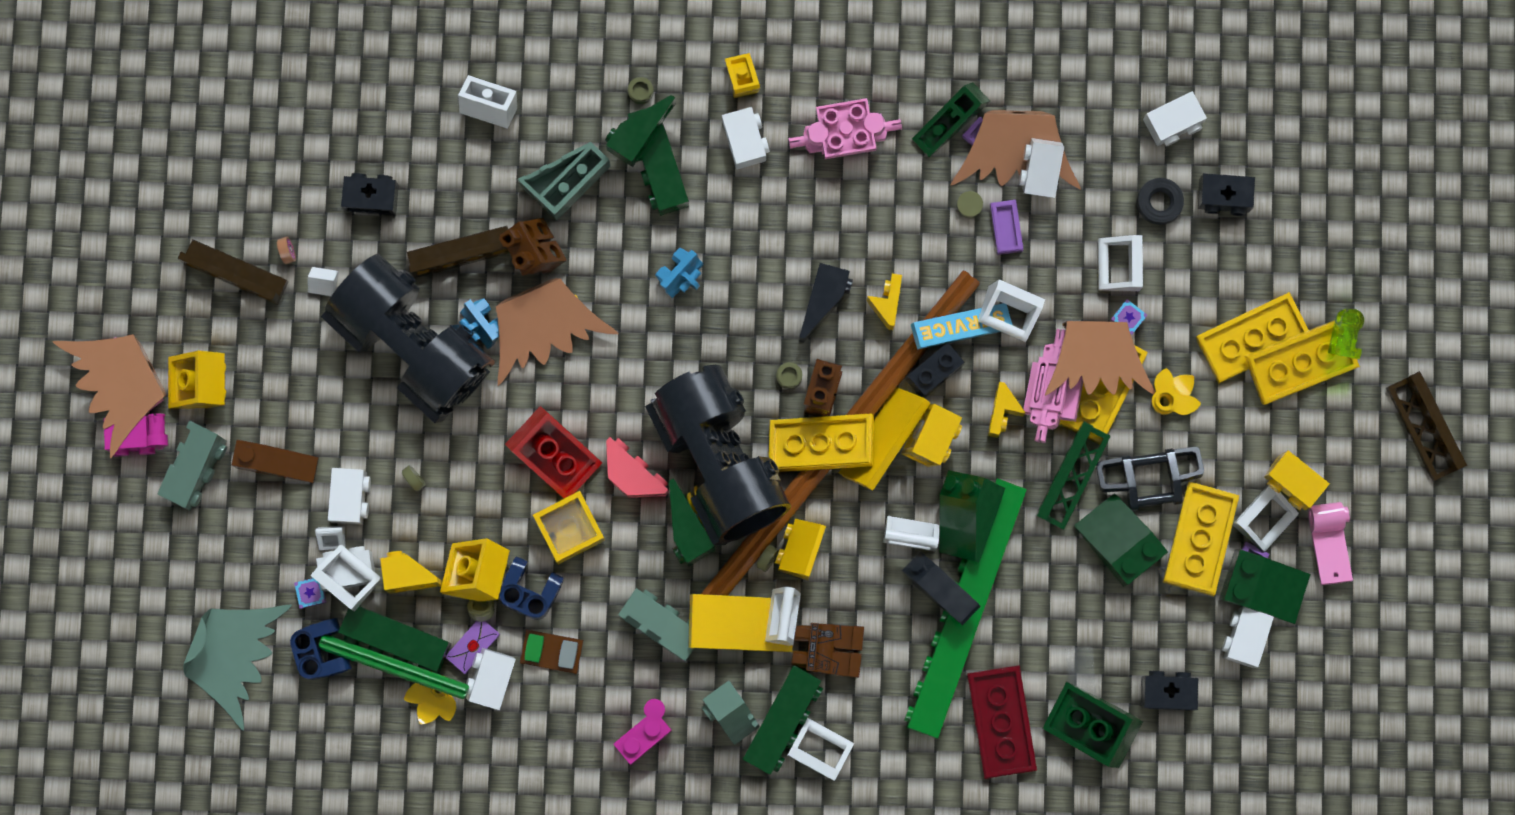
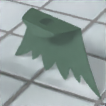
(224, 652)

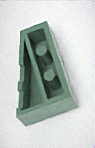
(566, 179)
(192, 466)
(658, 623)
(730, 712)

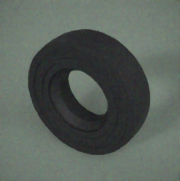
(1160, 185)

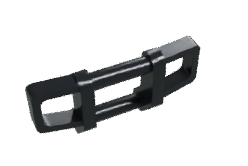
(1176, 479)

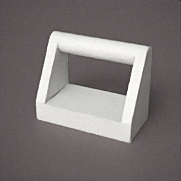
(1135, 263)
(1015, 298)
(1254, 509)
(911, 533)
(335, 588)
(783, 616)
(813, 762)

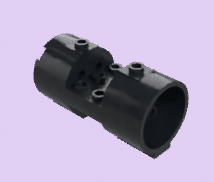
(375, 306)
(738, 491)

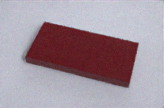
(1001, 722)

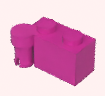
(144, 437)
(645, 733)

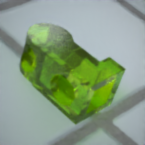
(1345, 333)

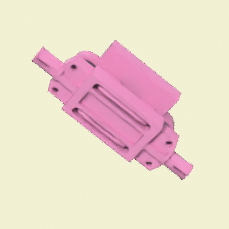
(845, 130)
(1059, 404)

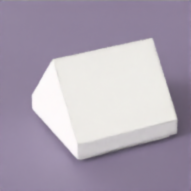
(322, 281)
(330, 537)

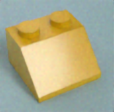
(196, 380)
(1295, 480)
(801, 548)
(475, 570)
(405, 574)

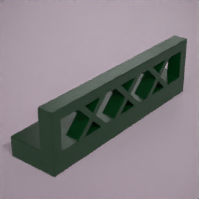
(1064, 470)

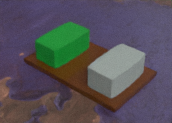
(551, 651)

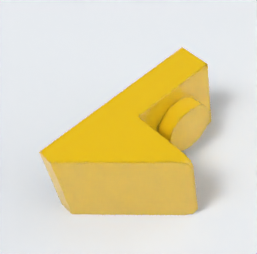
(742, 75)
(887, 308)
(1003, 403)

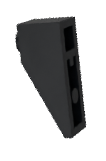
(825, 296)
(940, 588)

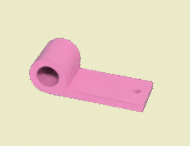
(1329, 542)

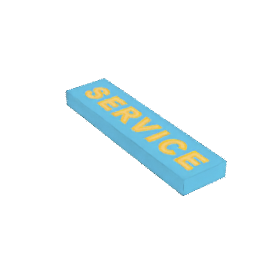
(956, 327)

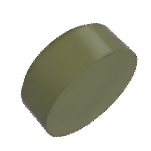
(640, 90)
(969, 204)
(789, 375)
(413, 478)
(767, 558)
(481, 610)

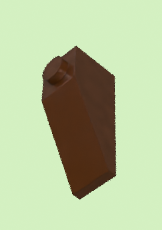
(274, 461)

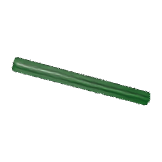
(394, 667)

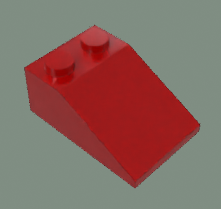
(553, 453)

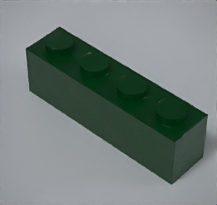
(662, 174)
(395, 638)
(782, 719)

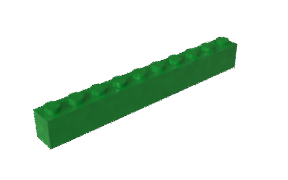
(954, 639)

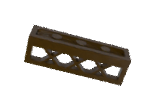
(456, 252)
(234, 271)
(1435, 422)

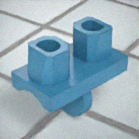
(682, 275)
(474, 319)

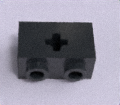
(1238, 187)
(381, 203)
(935, 370)
(1155, 698)

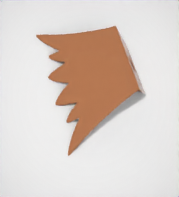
(1003, 141)
(542, 318)
(1098, 352)
(122, 378)

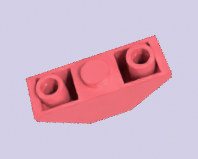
(630, 473)

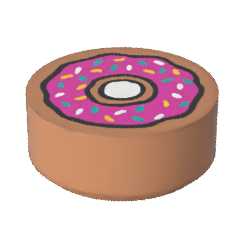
(286, 250)

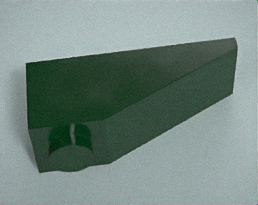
(951, 118)
(636, 133)

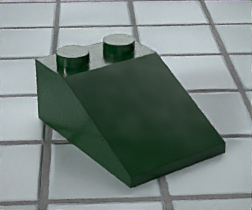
(967, 514)
(688, 533)
(1120, 539)
(1264, 586)
(1092, 725)

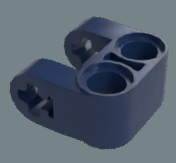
(527, 596)
(313, 652)

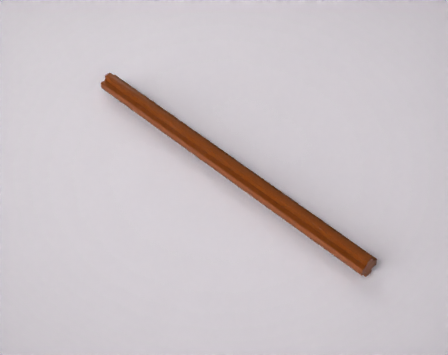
(868, 403)

